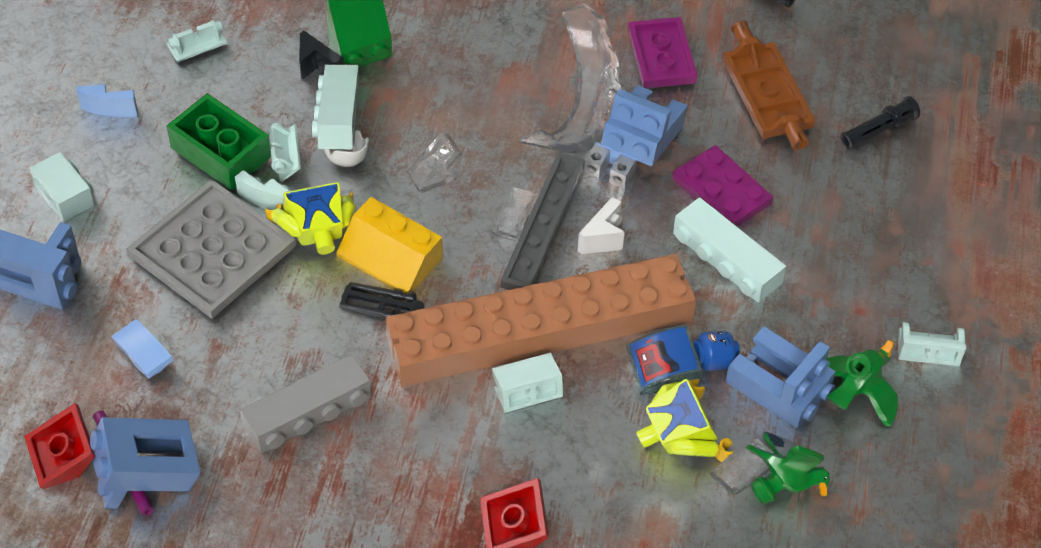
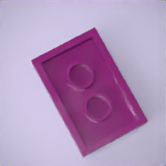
(662, 52)
(723, 185)

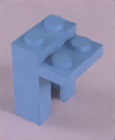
(641, 126)
(40, 269)
(806, 374)
(122, 470)

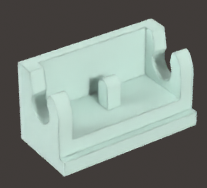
(930, 346)
(528, 382)

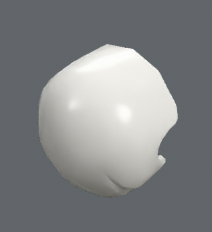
(350, 157)

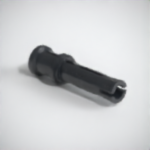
(891, 118)

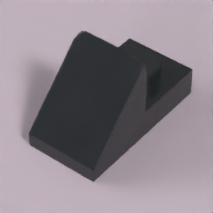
(315, 55)

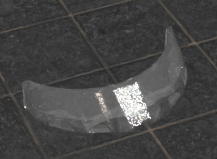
(595, 89)

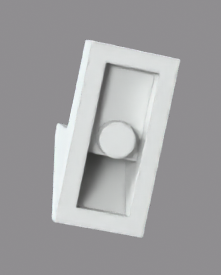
(602, 231)

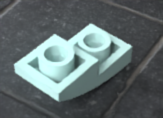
(260, 194)

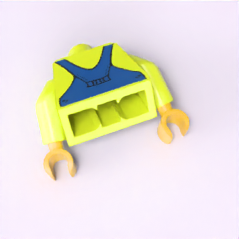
(314, 215)
(682, 423)

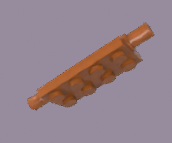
(768, 88)

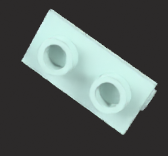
(191, 44)
(285, 150)

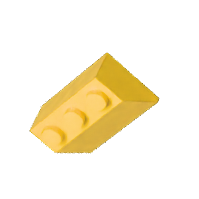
(390, 246)

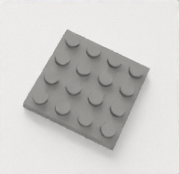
(211, 248)

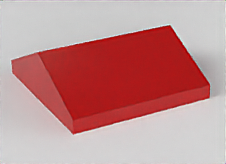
(60, 448)
(515, 516)

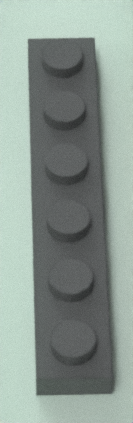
(543, 222)

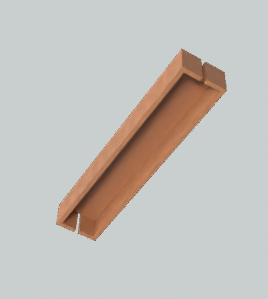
(539, 319)

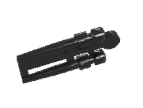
(397, 301)

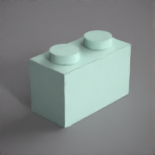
(62, 186)

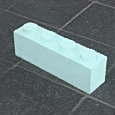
(336, 107)
(729, 250)

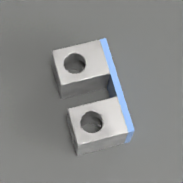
(601, 156)

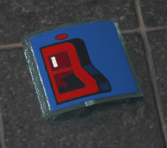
(663, 359)

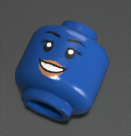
(716, 350)

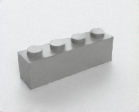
(306, 403)

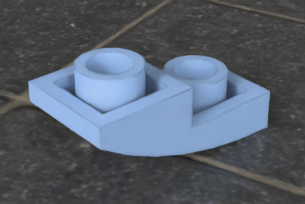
(100, 102)
(142, 348)

